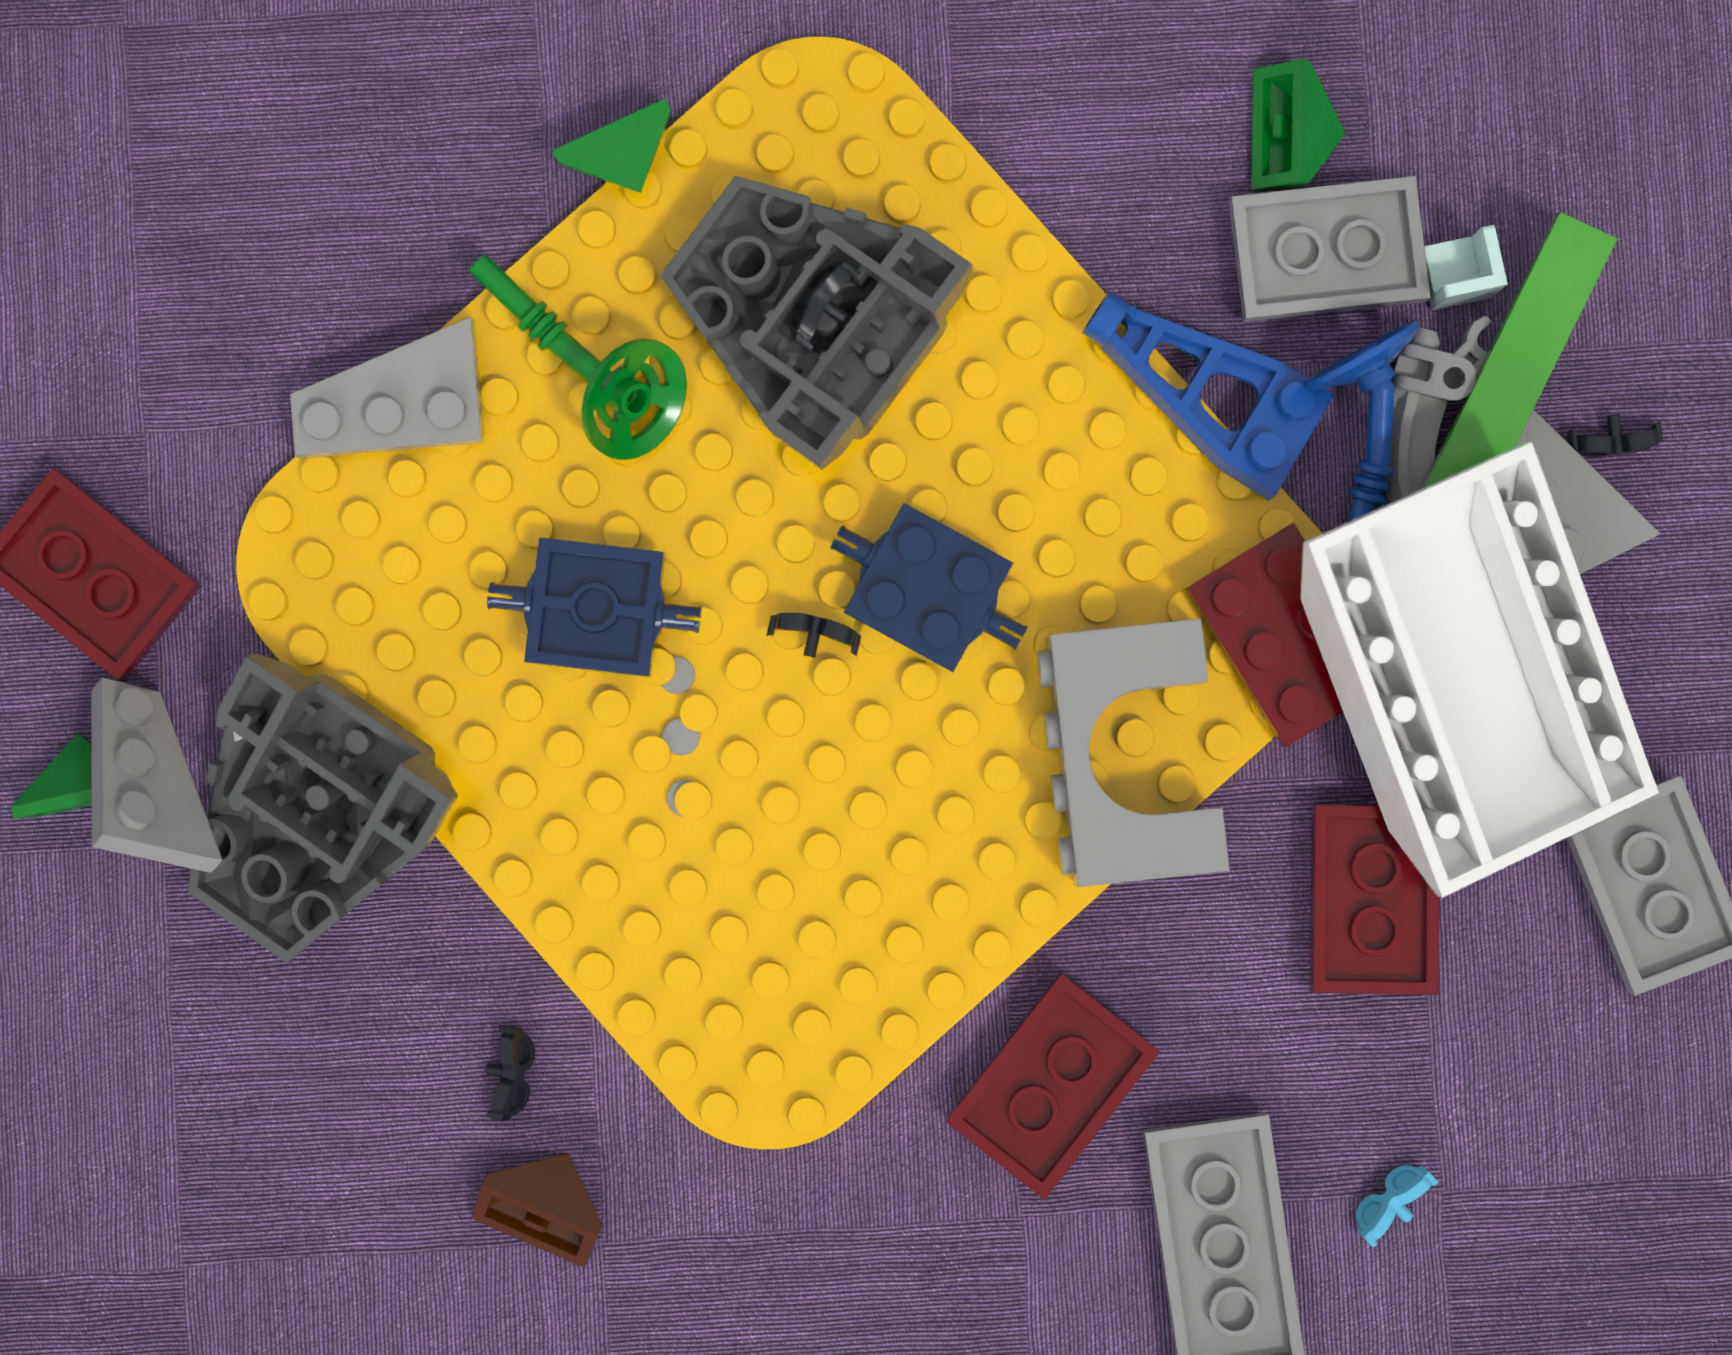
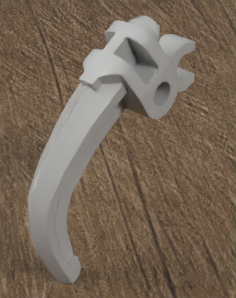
(1423, 386)

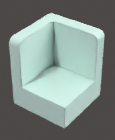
(1465, 269)

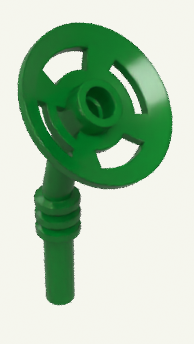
(605, 387)

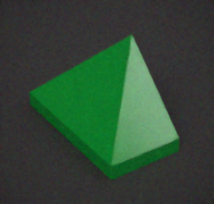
(1290, 125)
(620, 150)
(62, 785)

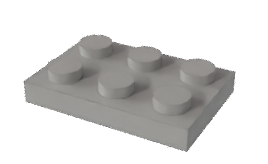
(1329, 249)
(1656, 889)

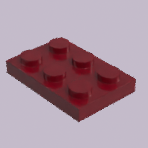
(90, 575)
(1266, 635)
(1368, 908)
(1052, 1086)

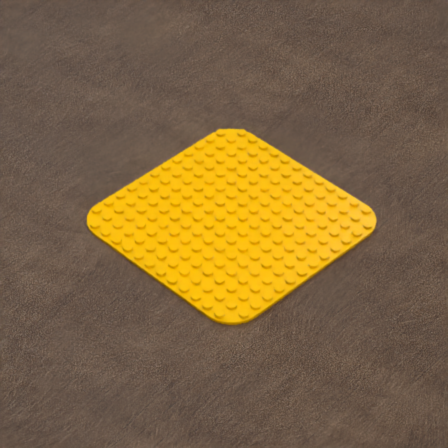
(854, 826)

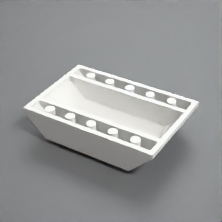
(1473, 671)

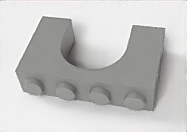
(1104, 838)

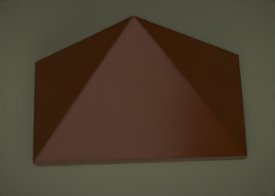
(542, 1206)

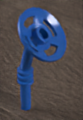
(1372, 372)

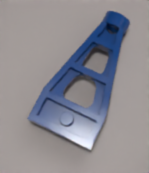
(1274, 429)

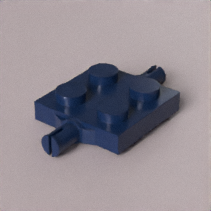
(928, 587)
(594, 607)

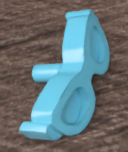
(1402, 1187)

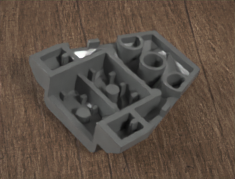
(755, 265)
(310, 804)

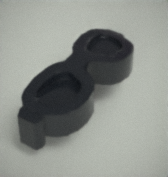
(822, 289)
(1615, 443)
(815, 628)
(516, 1056)

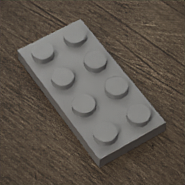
(1223, 1237)

